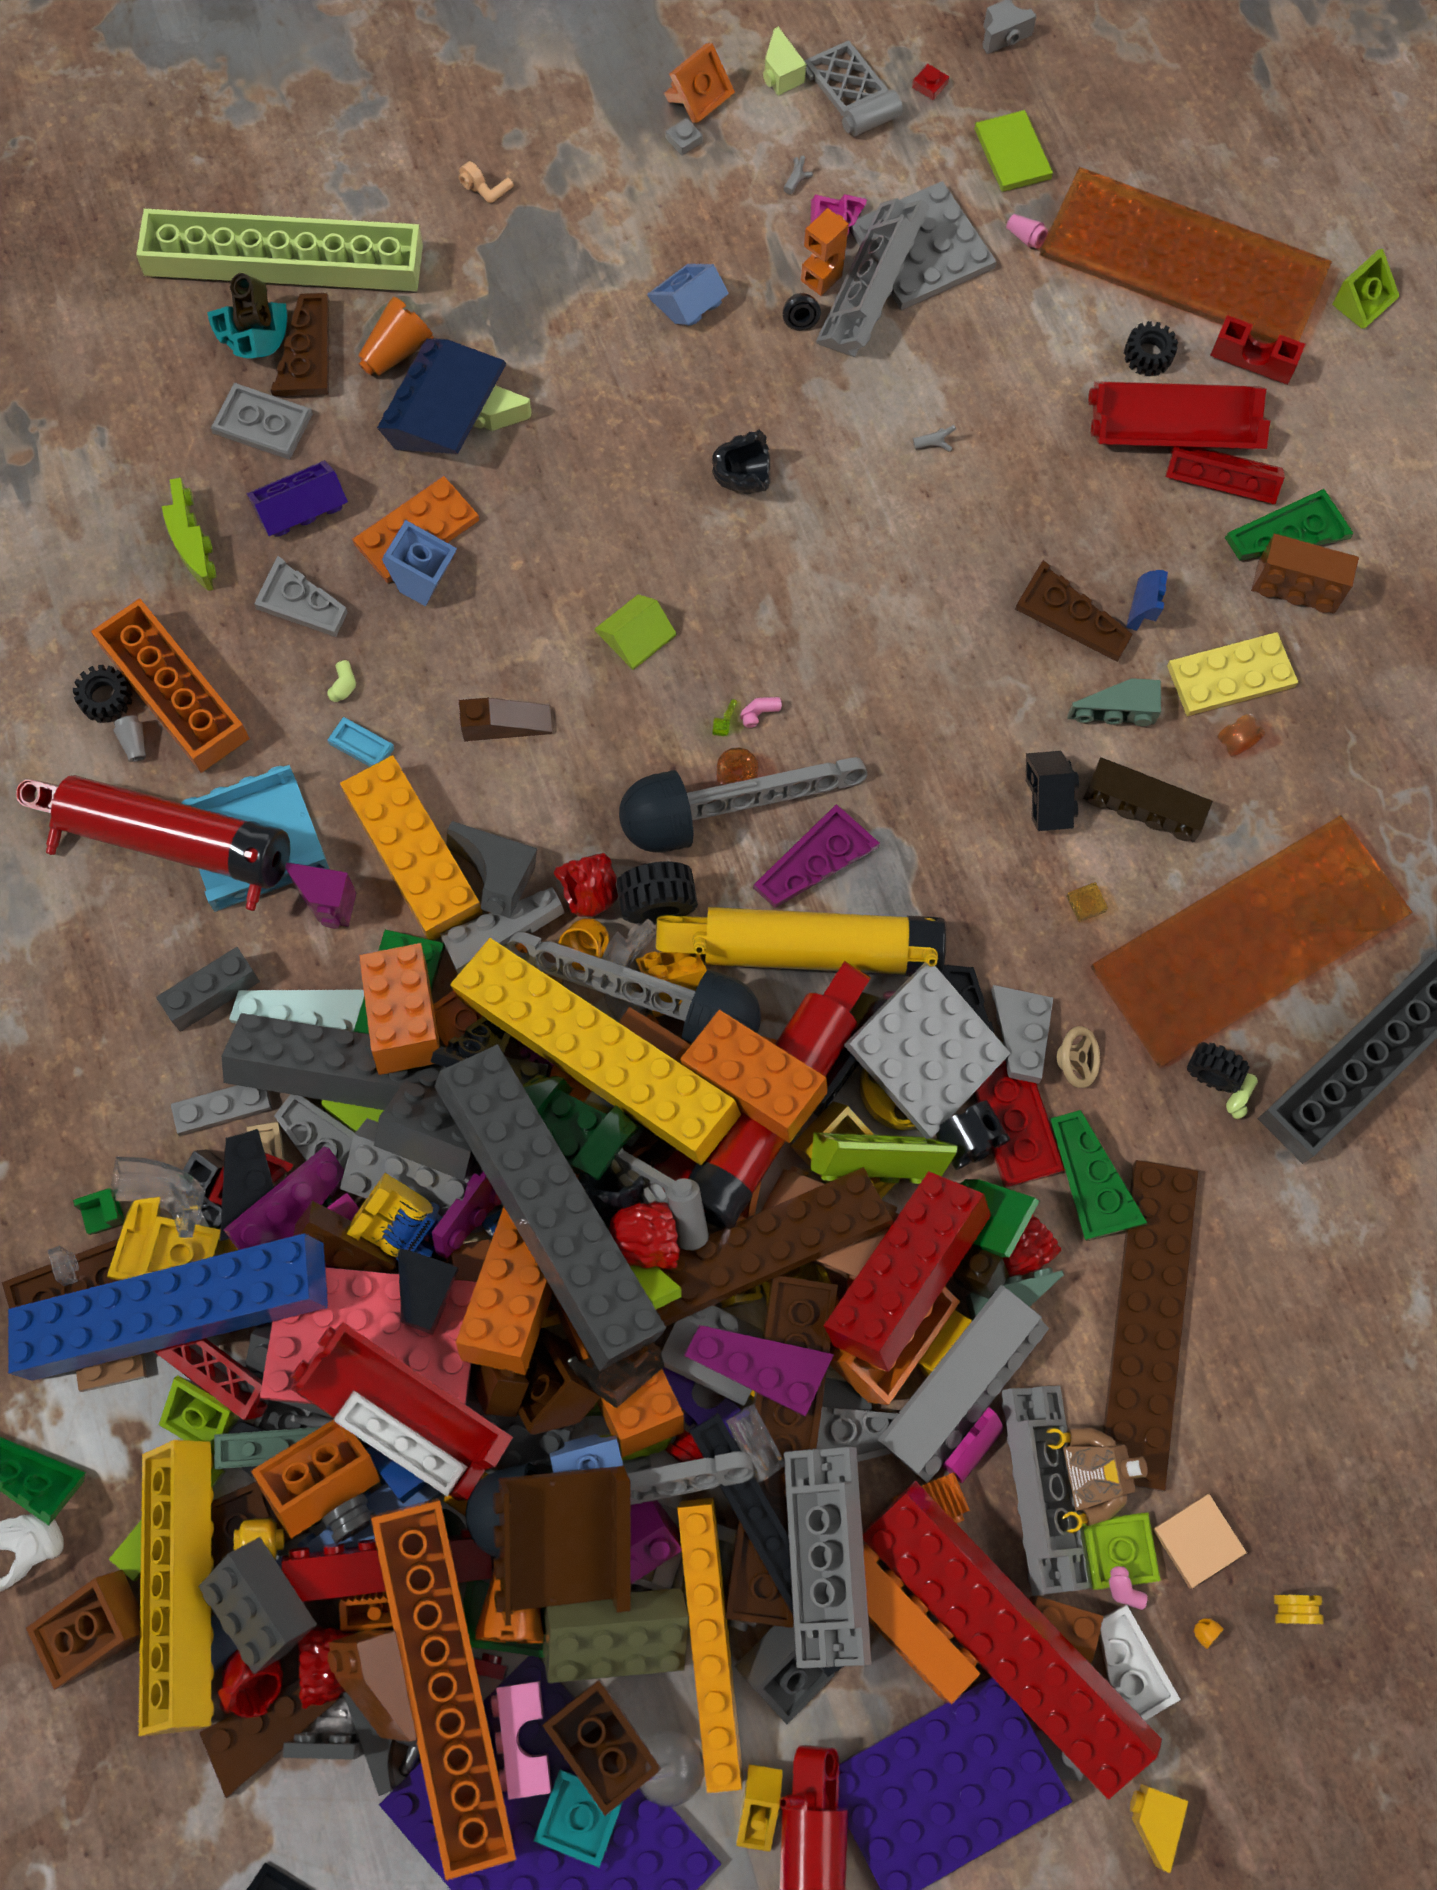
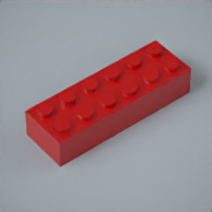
(907, 1271)

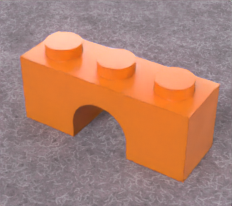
(827, 241)

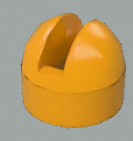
(1207, 1631)

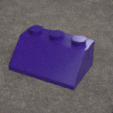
(298, 498)

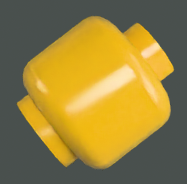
(264, 1528)

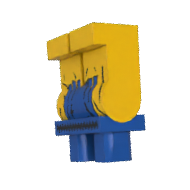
(396, 1218)

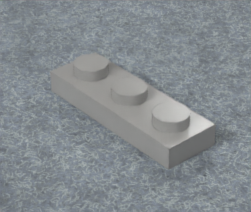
(219, 1108)

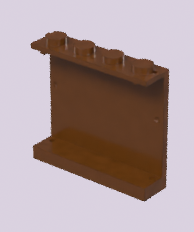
(563, 1539)

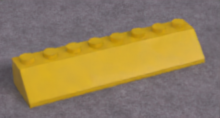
(173, 1612)

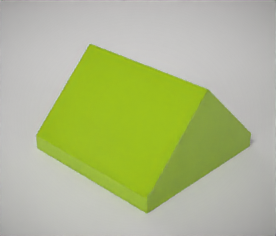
(1367, 291)
(637, 630)
(195, 1413)

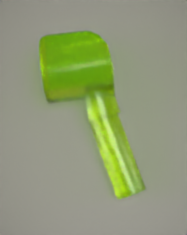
(722, 725)

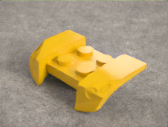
(153, 1242)

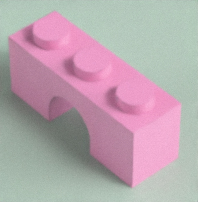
(523, 1772)

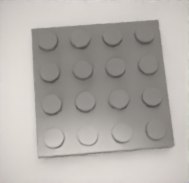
(943, 252)
(927, 1049)

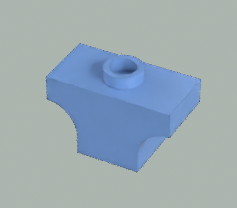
(587, 1453)

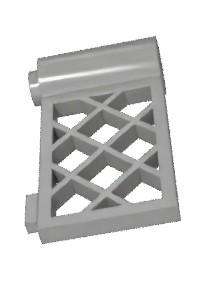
(869, 109)
(681, 1196)

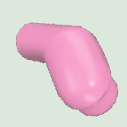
(756, 707)
(1122, 1589)

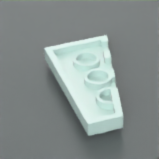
(315, 1007)

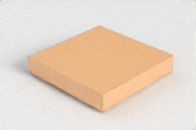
(1199, 1541)

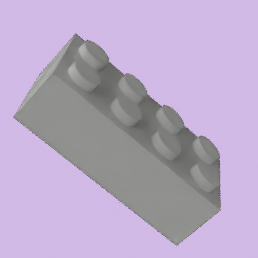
(369, 1163)

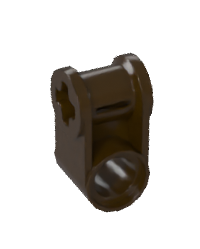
(249, 302)

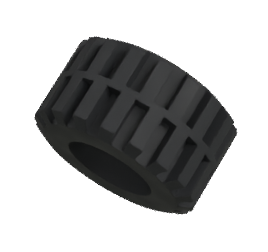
(656, 891)

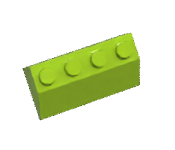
(880, 1155)

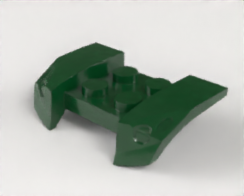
(581, 1132)

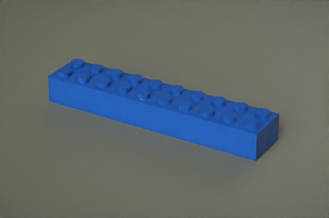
(167, 1307)

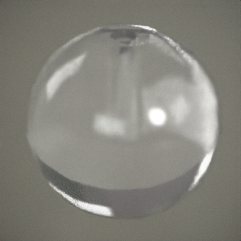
(679, 1769)

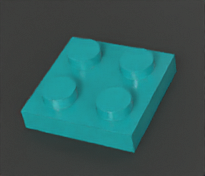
(575, 1822)

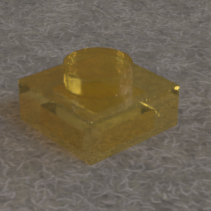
(1087, 902)

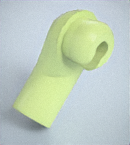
(344, 684)
(1237, 1101)

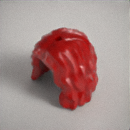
(588, 884)
(646, 1235)
(1033, 1249)
(316, 1678)

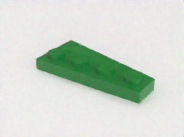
(1096, 1187)

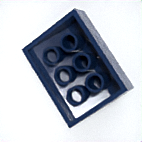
(440, 397)

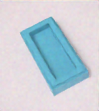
(360, 743)

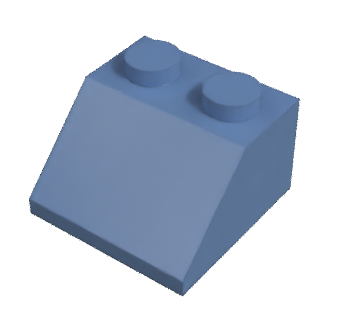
(689, 293)

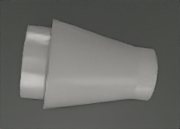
(131, 737)

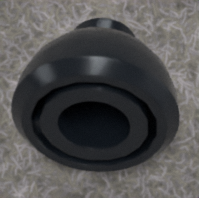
(801, 312)

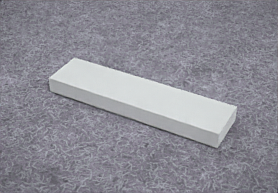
(400, 1443)

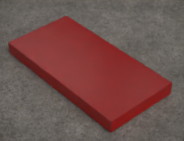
(1032, 1146)

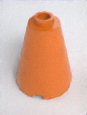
(393, 338)
(525, 1624)

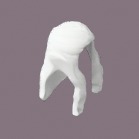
(31, 1542)

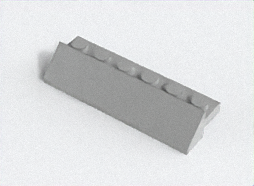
(872, 276)
(964, 1383)
(1044, 1491)
(827, 1558)

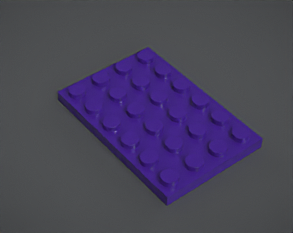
(947, 1788)

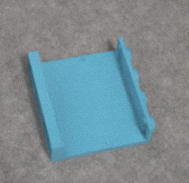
(269, 800)

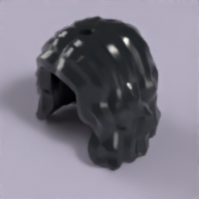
(743, 463)
(609, 1196)

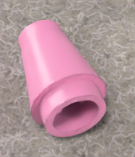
(1029, 231)

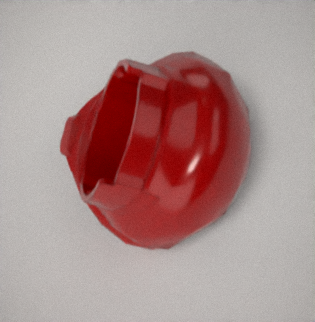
(248, 1693)

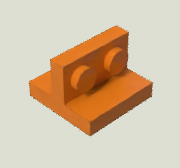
(700, 83)

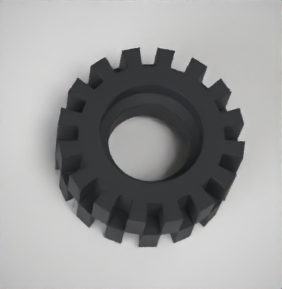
(1150, 335)
(97, 679)
(1218, 1067)

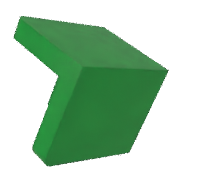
(100, 1211)

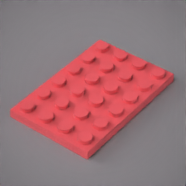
(371, 1307)

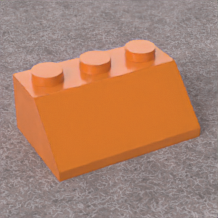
(315, 1476)

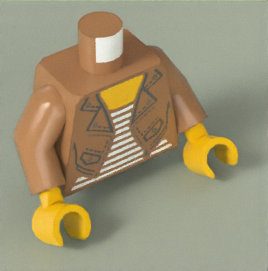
(1098, 1474)

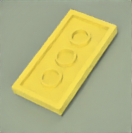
(1232, 674)

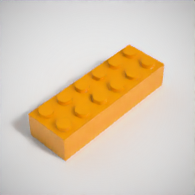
(411, 848)

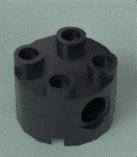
(973, 1134)

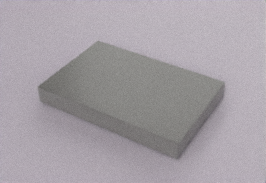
(261, 421)

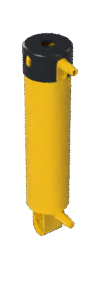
(806, 940)

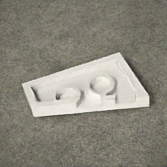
(1133, 1665)

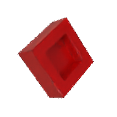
(930, 81)

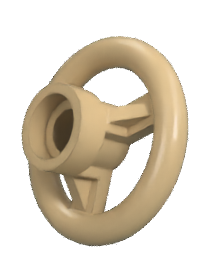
(1075, 1057)

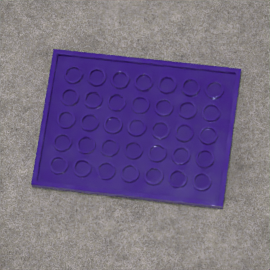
(645, 1851)

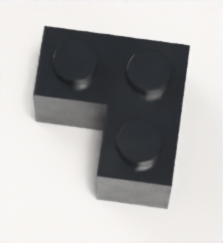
(1052, 790)

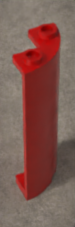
(1179, 415)
(354, 1363)

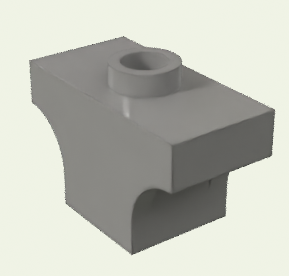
(1006, 25)

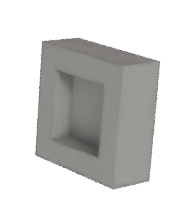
(684, 136)

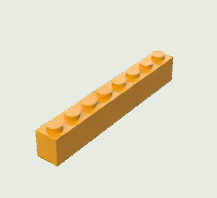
(710, 1645)

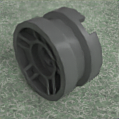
(349, 1518)

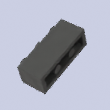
(207, 989)

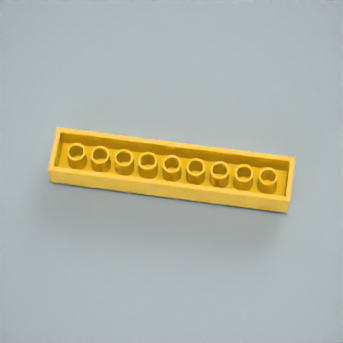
(597, 1051)

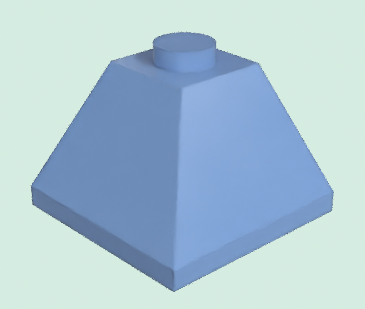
(417, 561)

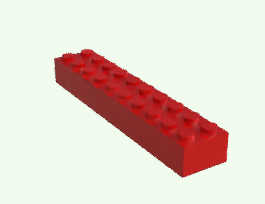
(1013, 1641)

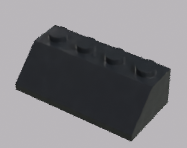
(846, 1063)

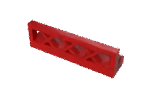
(1225, 473)
(213, 1380)

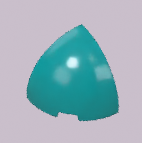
(253, 342)

